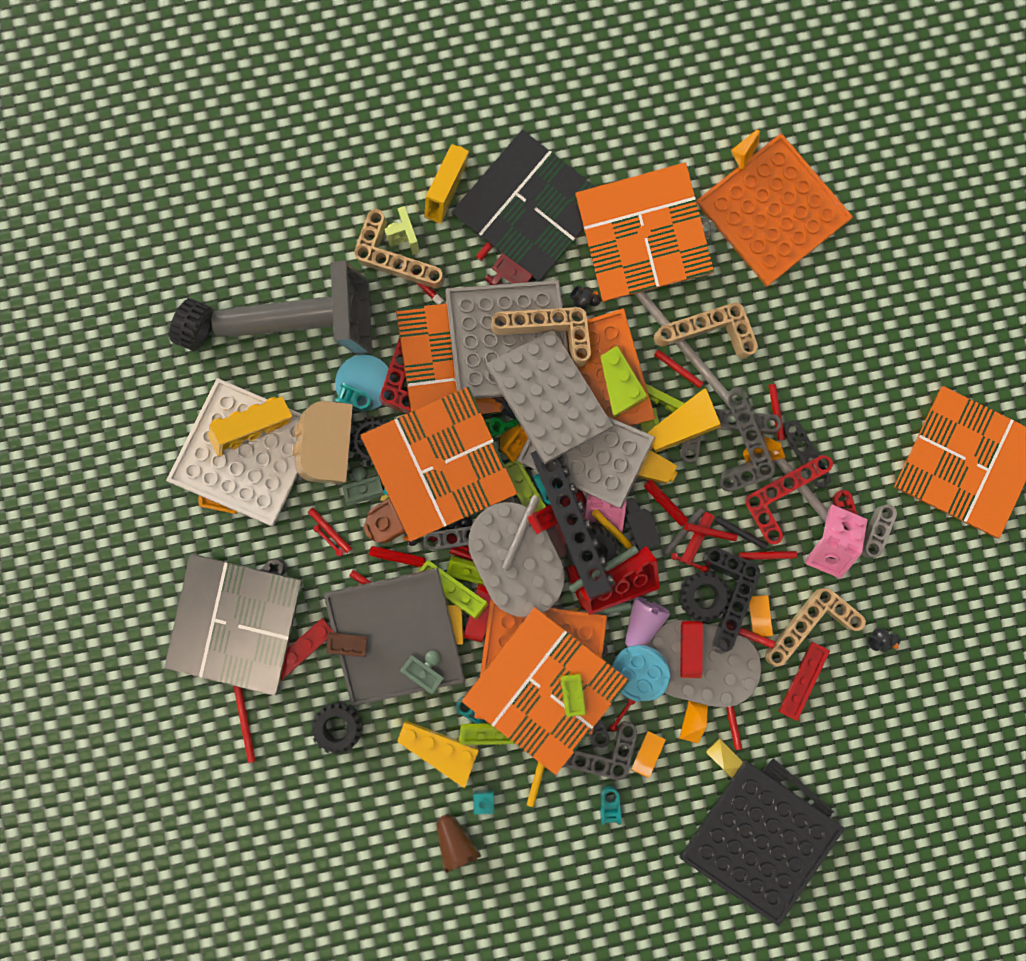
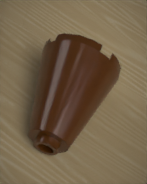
(454, 844)

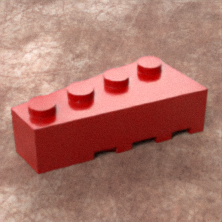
(632, 579)

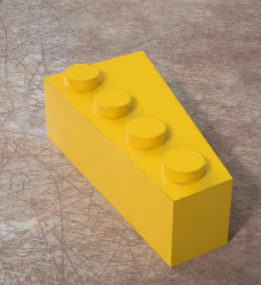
(248, 424)
(439, 751)

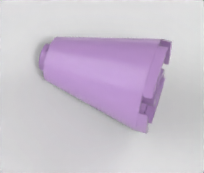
(645, 621)

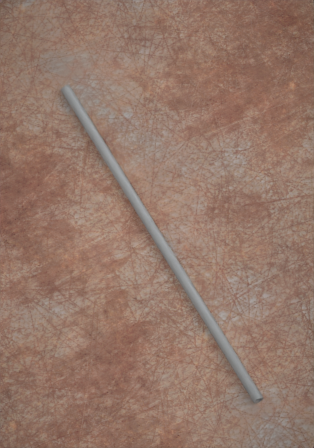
(723, 393)

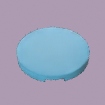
(364, 374)
(646, 672)

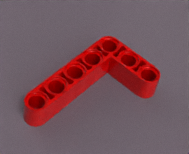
(395, 388)
(781, 491)

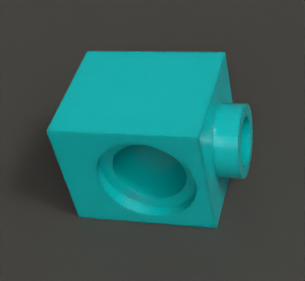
(483, 802)

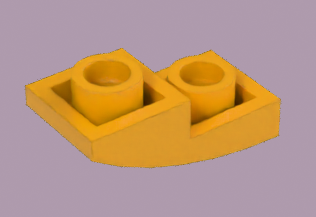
(761, 616)
(648, 754)

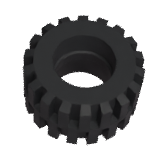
(191, 324)
(606, 540)
(720, 601)
(322, 736)

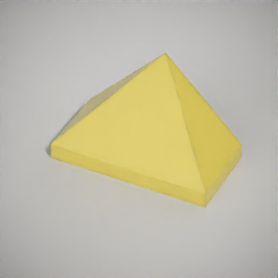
(724, 757)

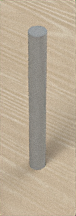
(520, 533)

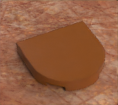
(383, 523)

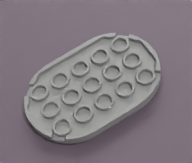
(536, 571)
(725, 677)

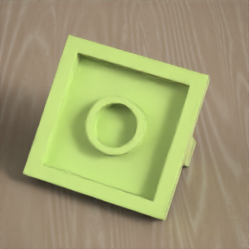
(402, 232)

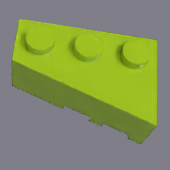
(622, 385)

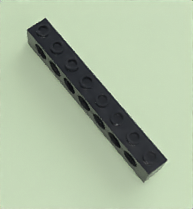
(605, 583)

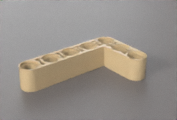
(392, 259)
(547, 315)
(709, 324)
(809, 622)

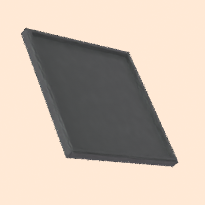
(401, 620)

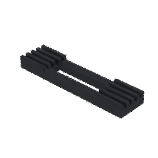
(778, 772)

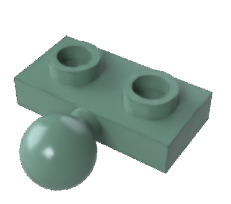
(362, 489)
(422, 673)

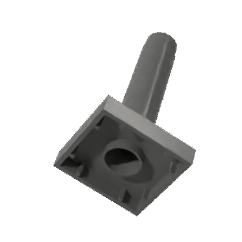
(345, 311)

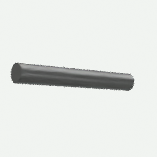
(682, 533)

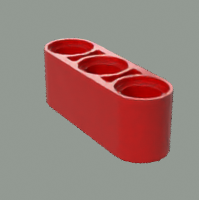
(476, 628)
(691, 649)

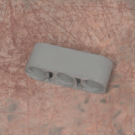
(884, 524)

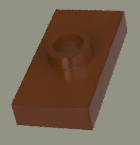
(347, 644)

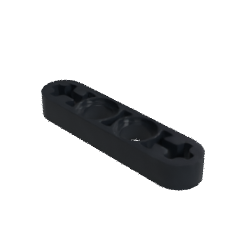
(804, 455)

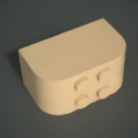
(323, 442)

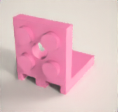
(613, 513)
(839, 542)

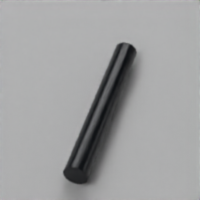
(740, 532)

